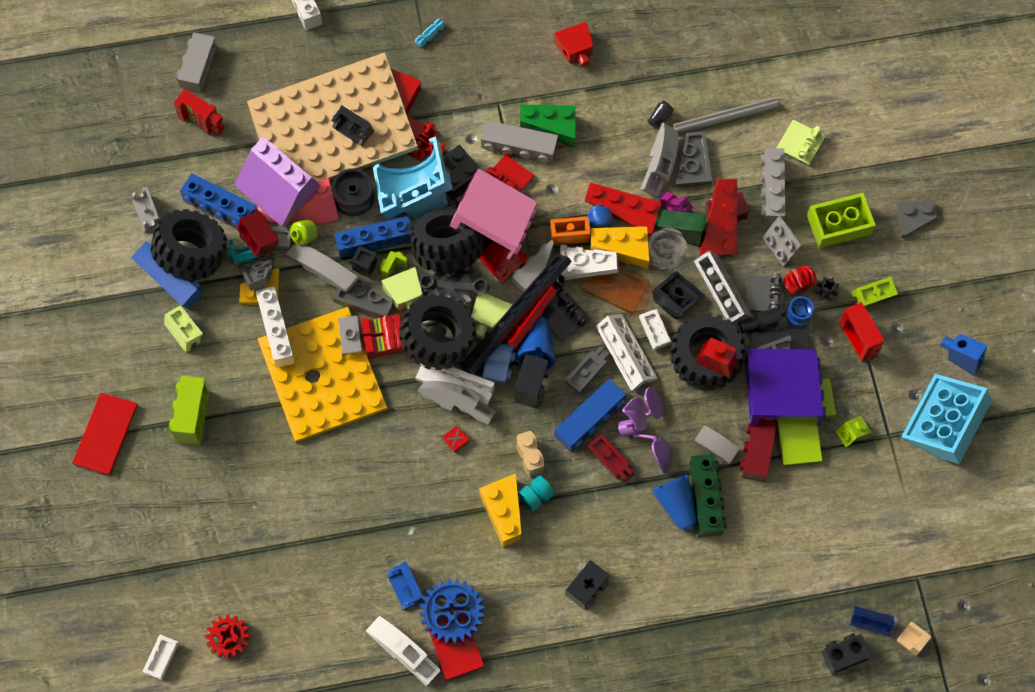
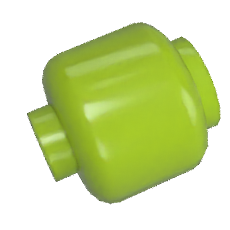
(304, 232)

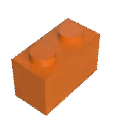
(570, 231)

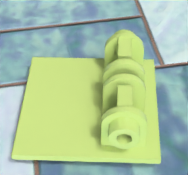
(801, 141)

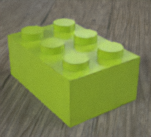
(841, 220)
(189, 410)

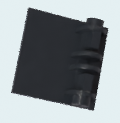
(565, 316)

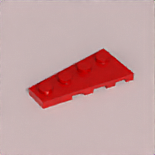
(625, 206)
(722, 220)

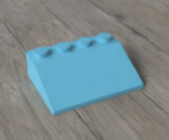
(947, 417)

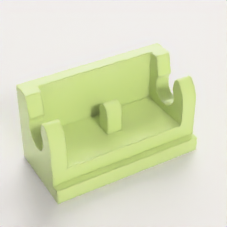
(182, 328)

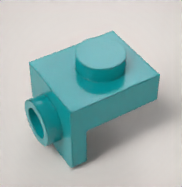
(241, 254)

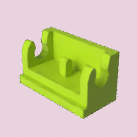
(875, 291)

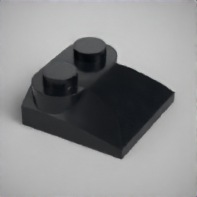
(676, 295)

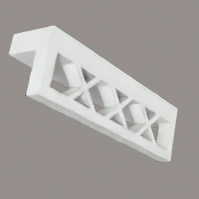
(624, 352)
(460, 378)

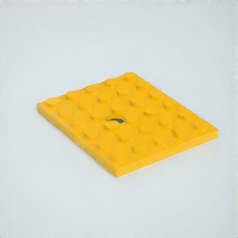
(345, 386)

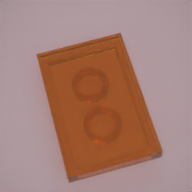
(618, 289)

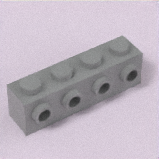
(773, 185)

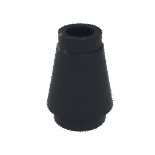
(661, 113)

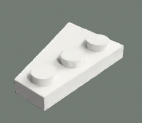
(588, 263)

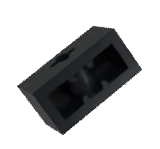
(590, 574)

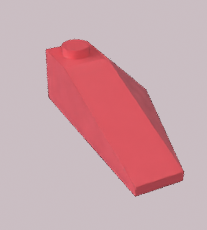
(319, 207)

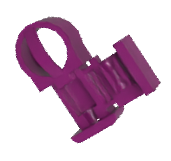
(672, 203)

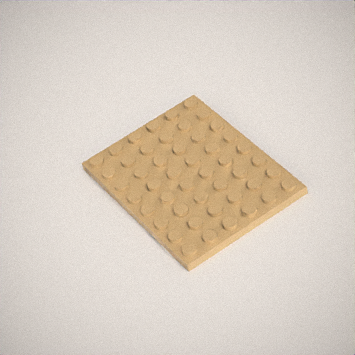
(301, 116)

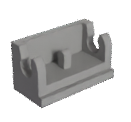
(145, 210)

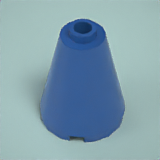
(538, 343)
(677, 501)

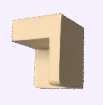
(913, 638)

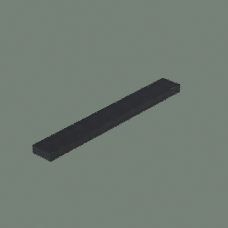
(515, 313)

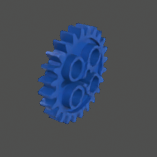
(453, 629)

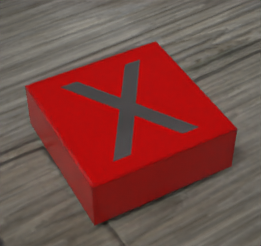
(455, 439)

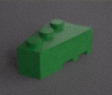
(550, 119)

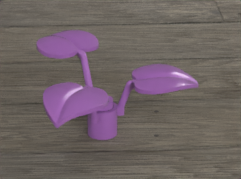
(637, 412)

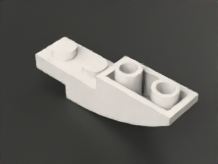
(403, 649)

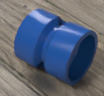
(799, 312)

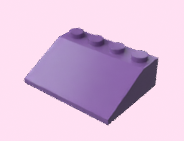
(275, 182)

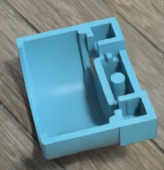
(415, 188)

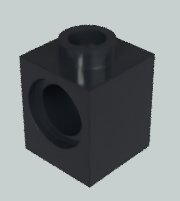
(364, 261)

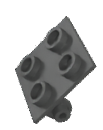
(765, 292)

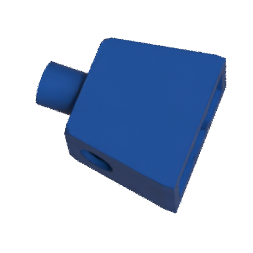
(965, 352)

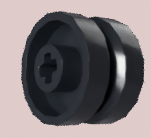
(353, 192)

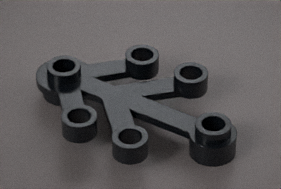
(451, 283)

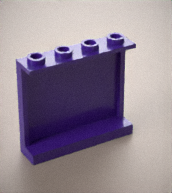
(784, 385)

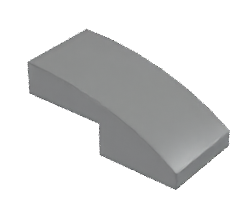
(717, 444)

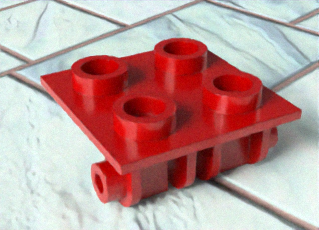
(422, 134)
(510, 173)
(496, 260)

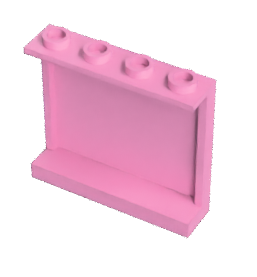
(495, 211)

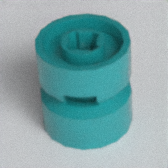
(536, 493)

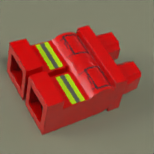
(198, 111)
(382, 336)

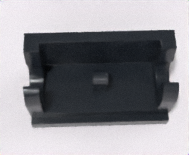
(352, 125)

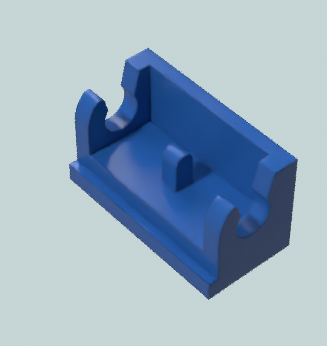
(405, 586)

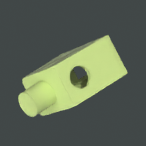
(403, 288)
(487, 313)

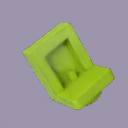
(388, 265)
(853, 430)

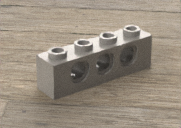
(722, 288)

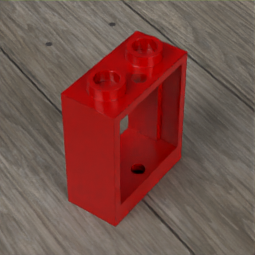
(861, 332)

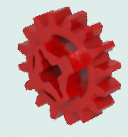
(218, 632)

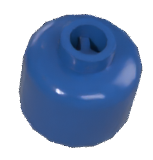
(600, 217)

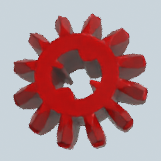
(800, 280)

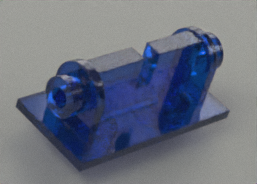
(872, 621)

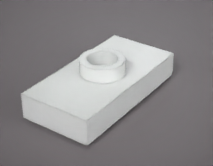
(655, 329)
(160, 657)

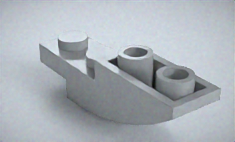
(663, 160)
(452, 395)

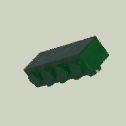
(706, 495)

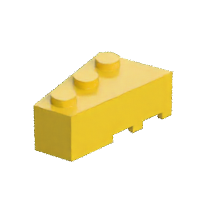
(627, 242)
(503, 508)

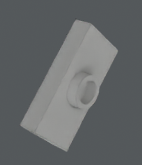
(350, 335)

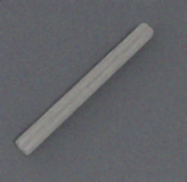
(726, 115)

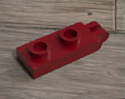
(610, 458)

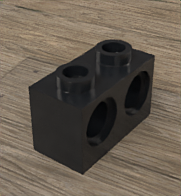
(848, 658)

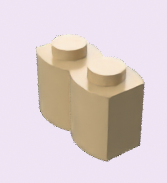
(532, 457)

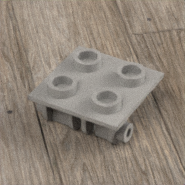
(782, 241)

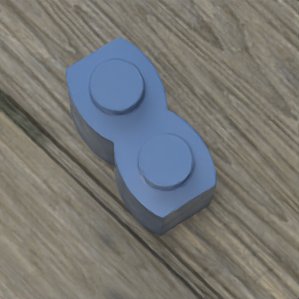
(498, 364)

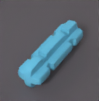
(429, 33)

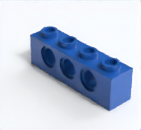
(373, 236)

